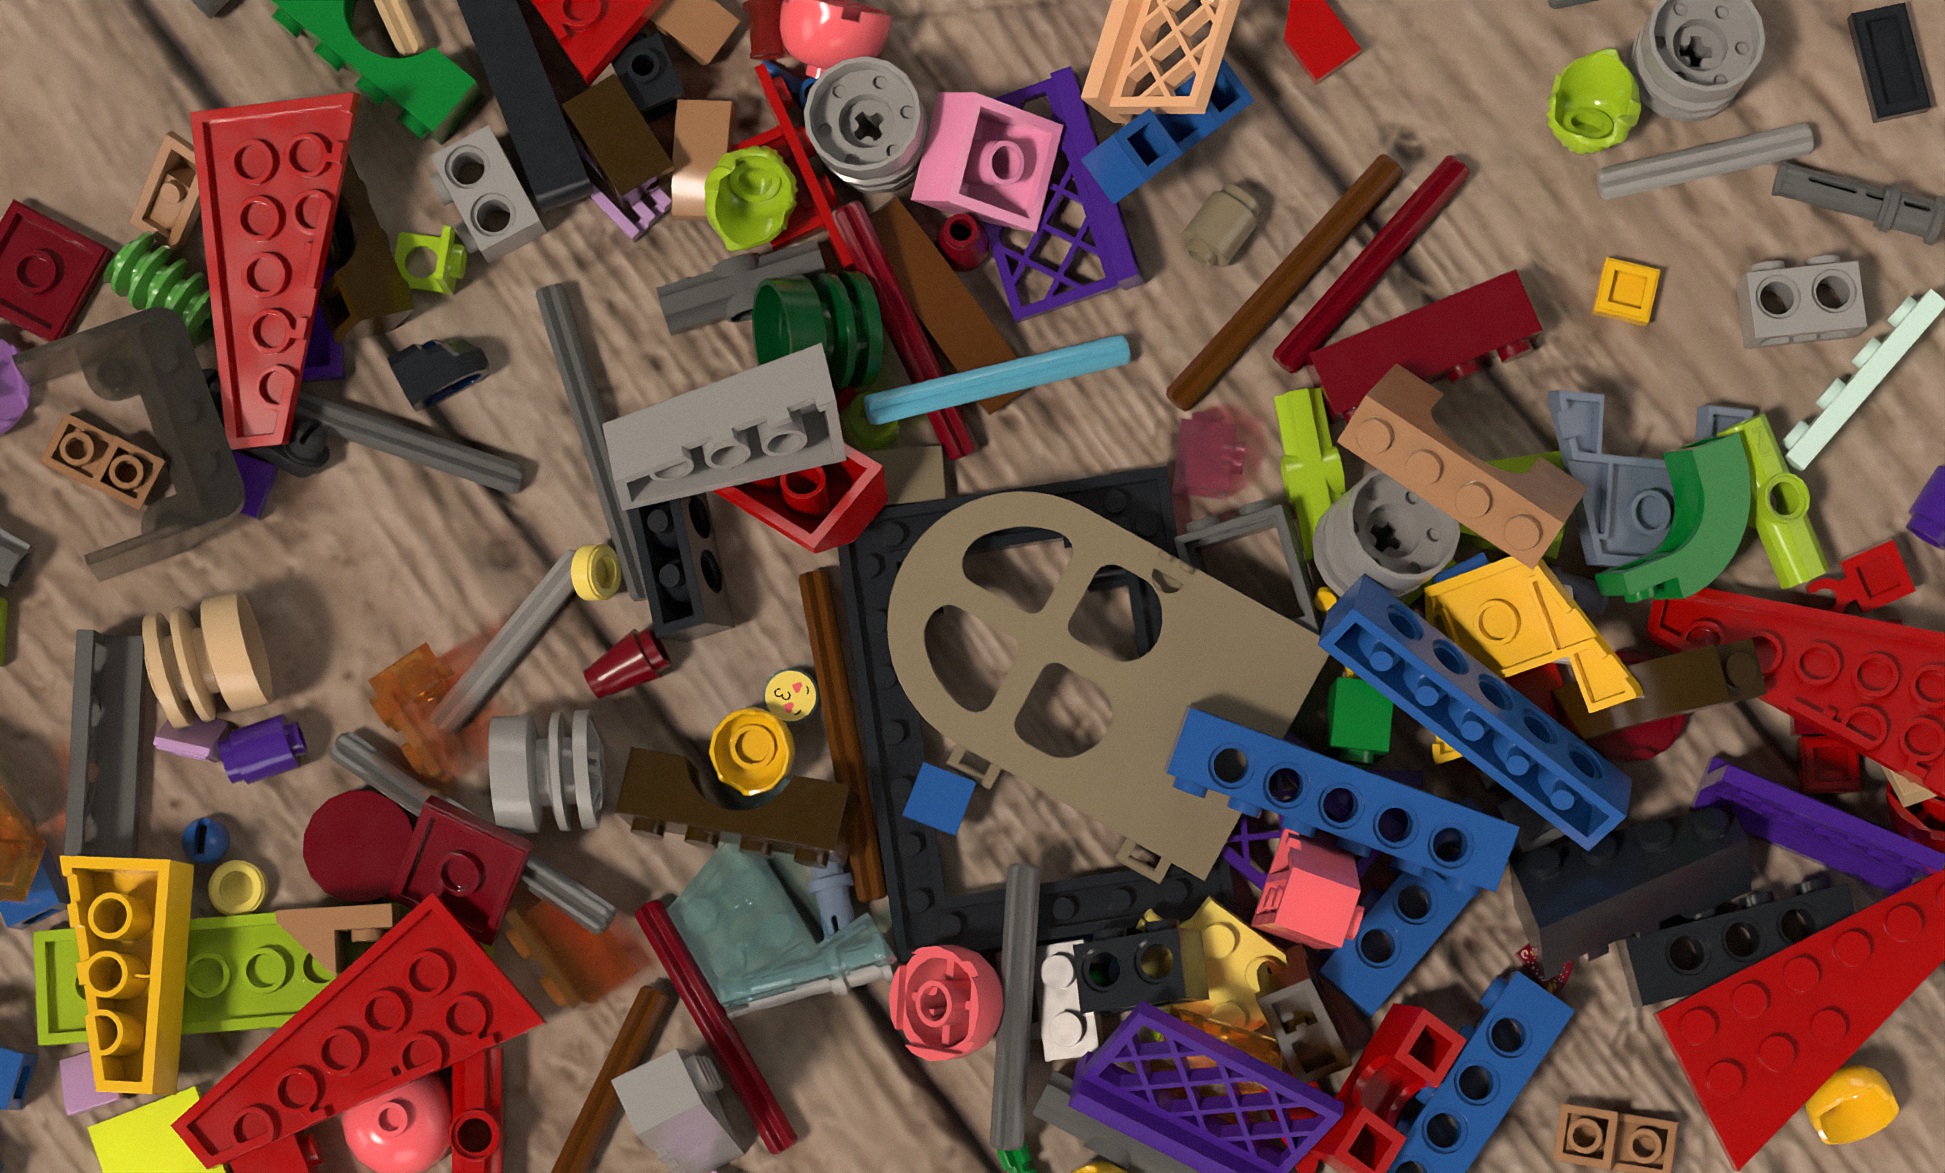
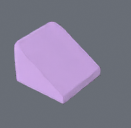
(193, 742)
(80, 1089)

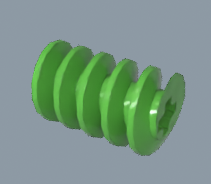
(152, 283)

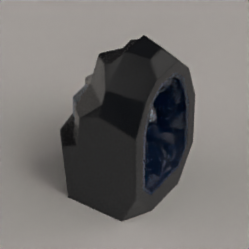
(437, 370)

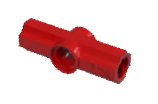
(478, 1094)

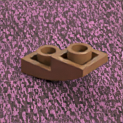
(694, 26)
(700, 139)
(102, 461)
(1615, 1140)

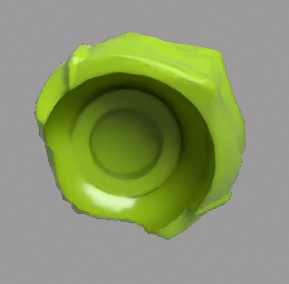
(1593, 103)
(749, 197)

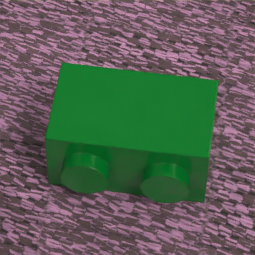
(1356, 722)

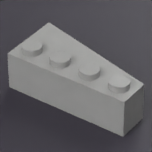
(728, 432)
(678, 1111)

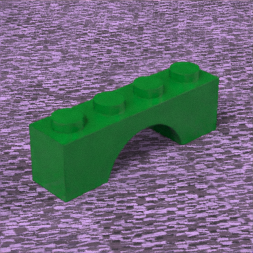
(425, 87)

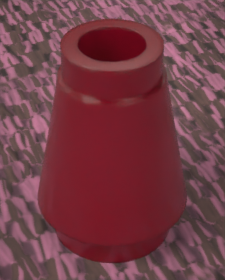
(965, 254)
(629, 663)

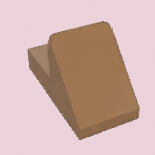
(170, 195)
(324, 929)

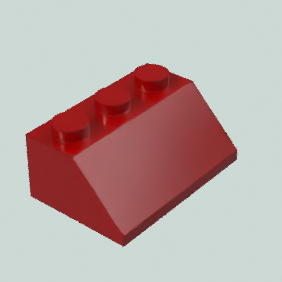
(819, 504)

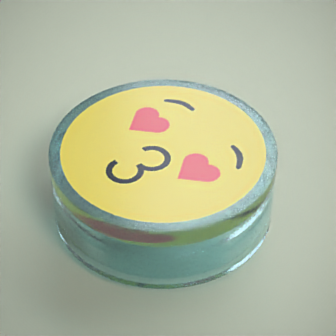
(791, 696)

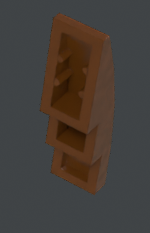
(940, 298)

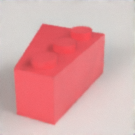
(1310, 892)

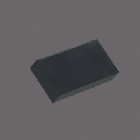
(1889, 62)

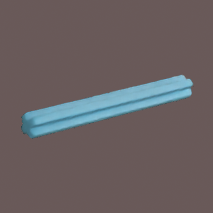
(996, 379)

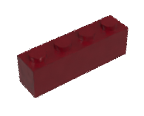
(1430, 342)

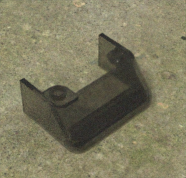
(154, 359)

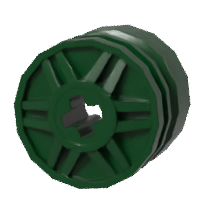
(832, 311)

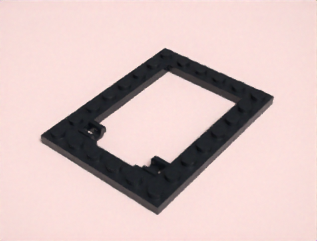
(895, 746)

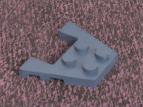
(1627, 497)

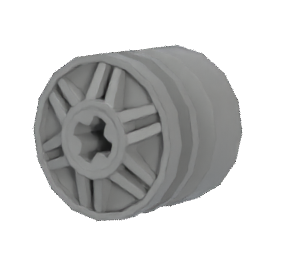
(1717, 35)
(862, 95)
(1408, 531)
(546, 772)

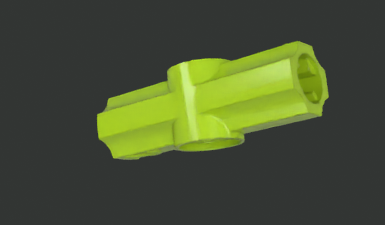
(1309, 462)
(1787, 531)

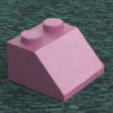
(987, 160)

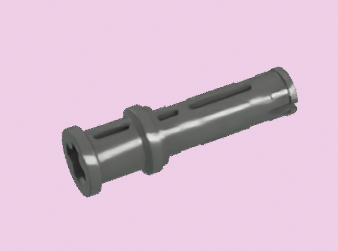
(1884, 206)

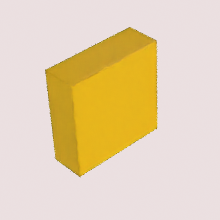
(1625, 291)

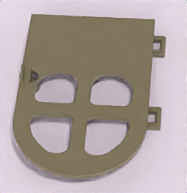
(1211, 654)

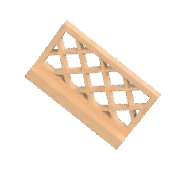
(1129, 53)

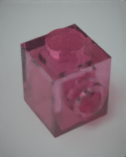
(1206, 456)

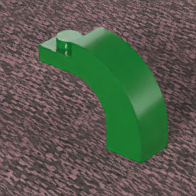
(1706, 529)

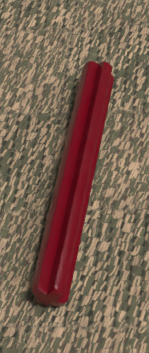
(1371, 264)
(901, 322)
(716, 1027)

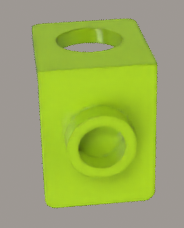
(449, 265)

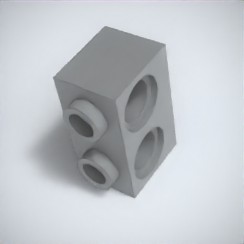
(494, 191)
(1804, 316)

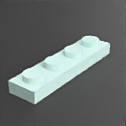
(1873, 364)

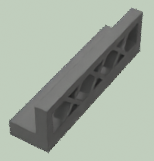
(106, 746)

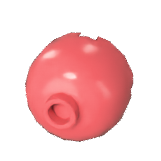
(832, 31)
(946, 1002)
(402, 1128)

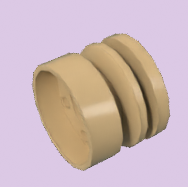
(196, 662)

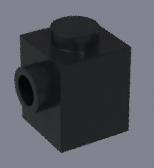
(649, 77)

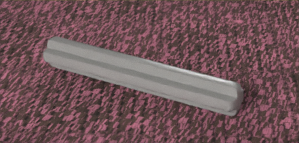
(1704, 161)
(505, 647)

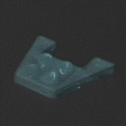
(754, 938)

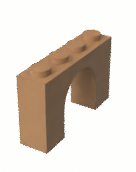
(1506, 508)

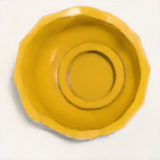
(752, 750)
(1852, 1105)

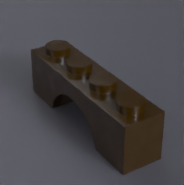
(366, 286)
(805, 820)

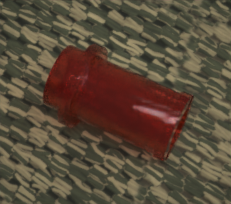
(764, 29)

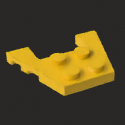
(1520, 621)

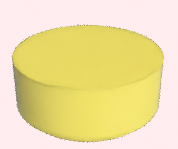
(595, 572)
(238, 888)

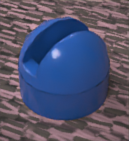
(216, 841)

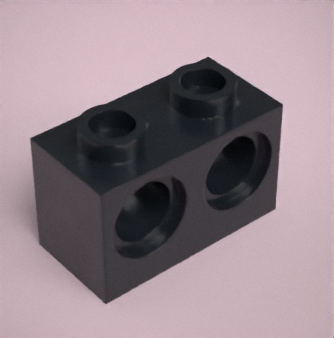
(1140, 968)

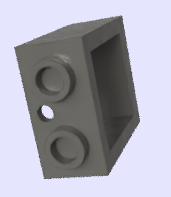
(1255, 519)

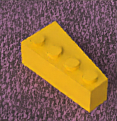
(133, 965)

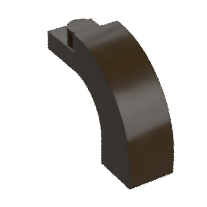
(1670, 688)

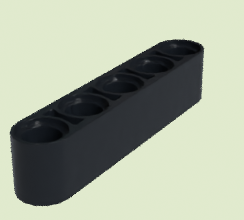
(527, 102)

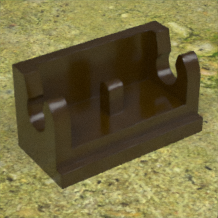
(618, 141)
(1302, 1018)

